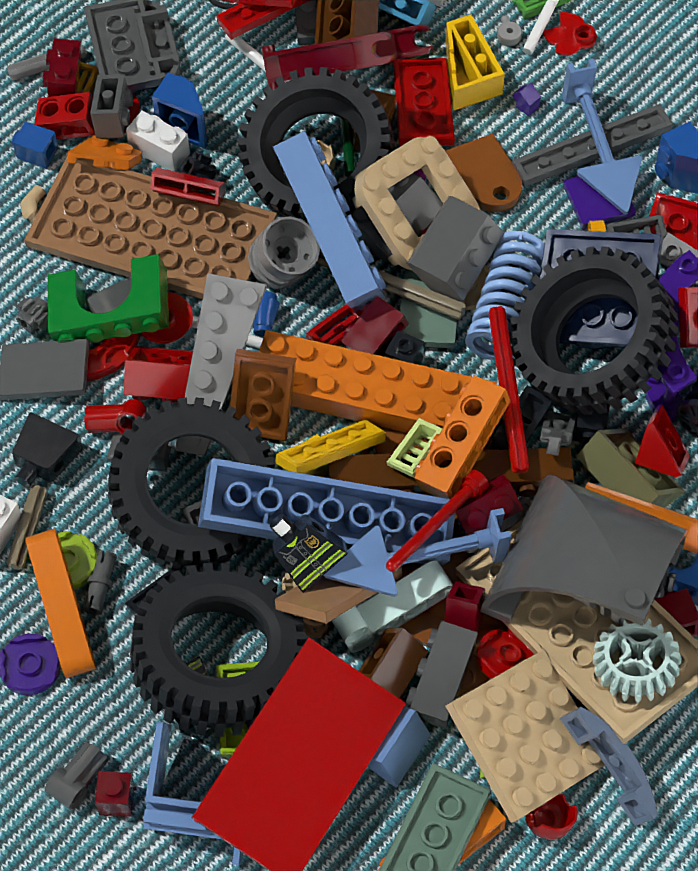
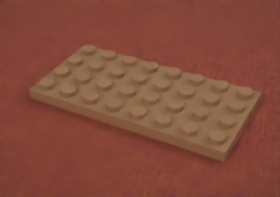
(114, 216)

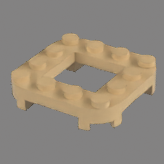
(374, 196)

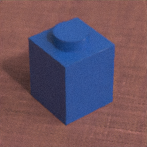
(35, 144)

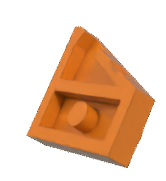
(106, 153)

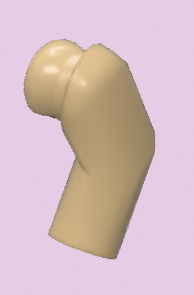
(30, 201)

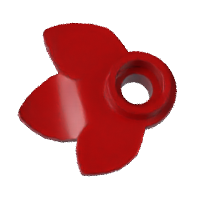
(571, 35)

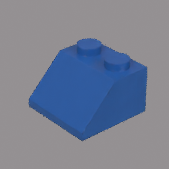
(179, 106)
(679, 158)

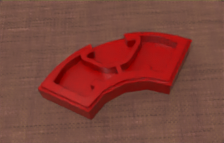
(110, 356)

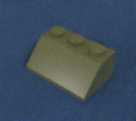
(612, 459)

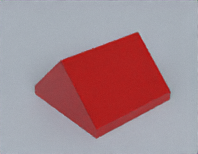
(662, 446)

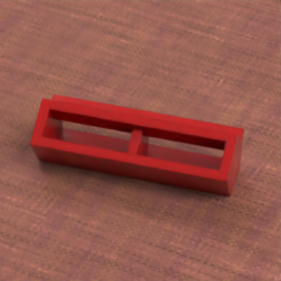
(188, 182)

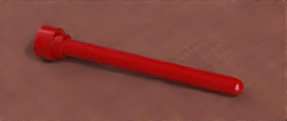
(472, 485)

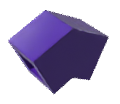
(527, 99)

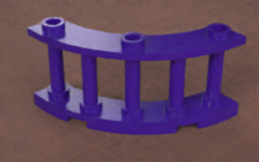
(677, 375)

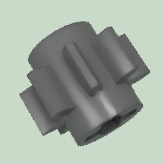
(32, 314)

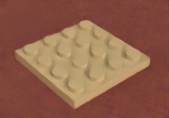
(519, 735)

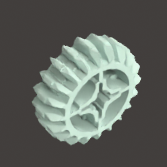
(637, 676)

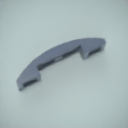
(619, 759)

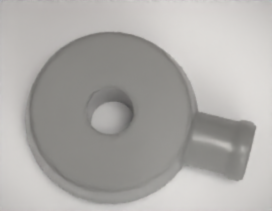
(509, 32)

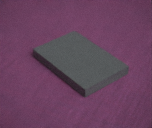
(43, 369)

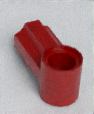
(113, 417)

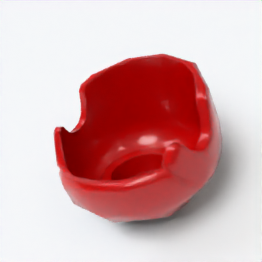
(552, 818)

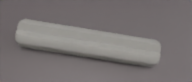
(31, 66)

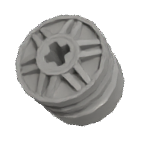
(293, 242)

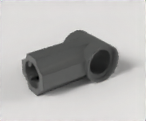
(71, 783)

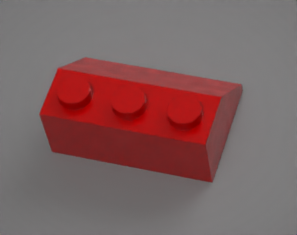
(157, 373)

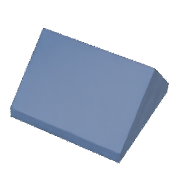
(400, 747)

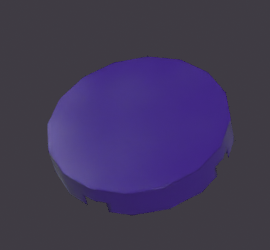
(29, 664)

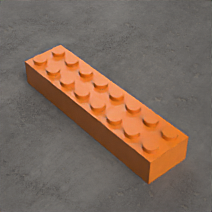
(367, 385)

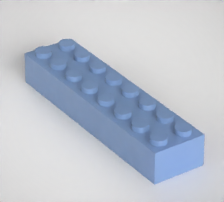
(249, 497)

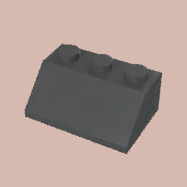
(417, 204)
(455, 248)

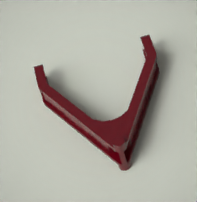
(344, 53)

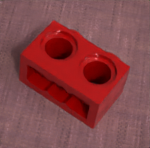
(66, 115)

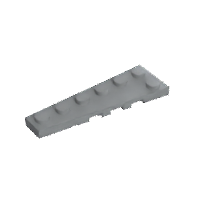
(223, 327)

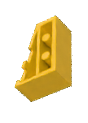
(471, 64)

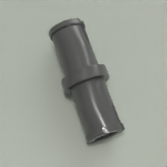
(99, 582)

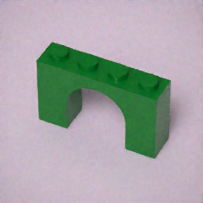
(141, 311)

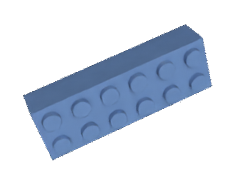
(328, 219)

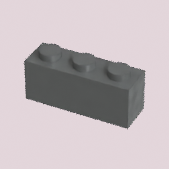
(442, 673)

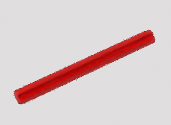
(507, 380)

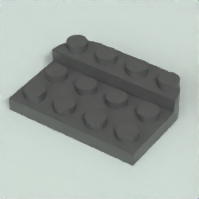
(133, 41)

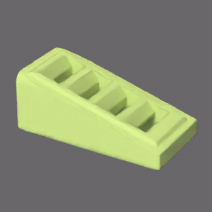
(420, 430)

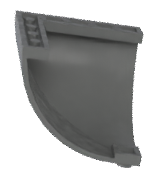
(586, 550)

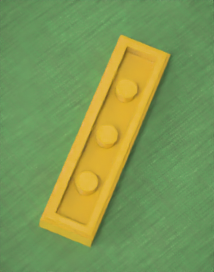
(330, 447)

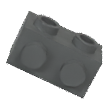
(111, 106)

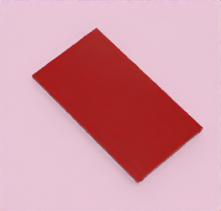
(299, 760)

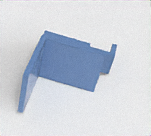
(171, 813)

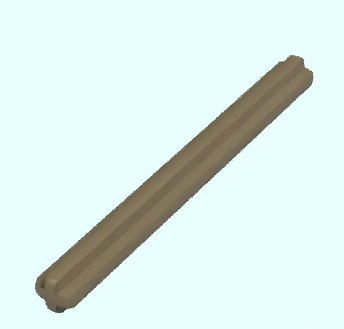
(416, 293)

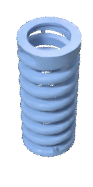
(495, 280)

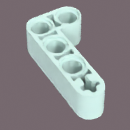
(415, 594)

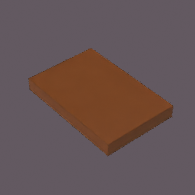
(263, 391)

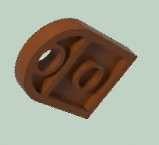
(487, 172)

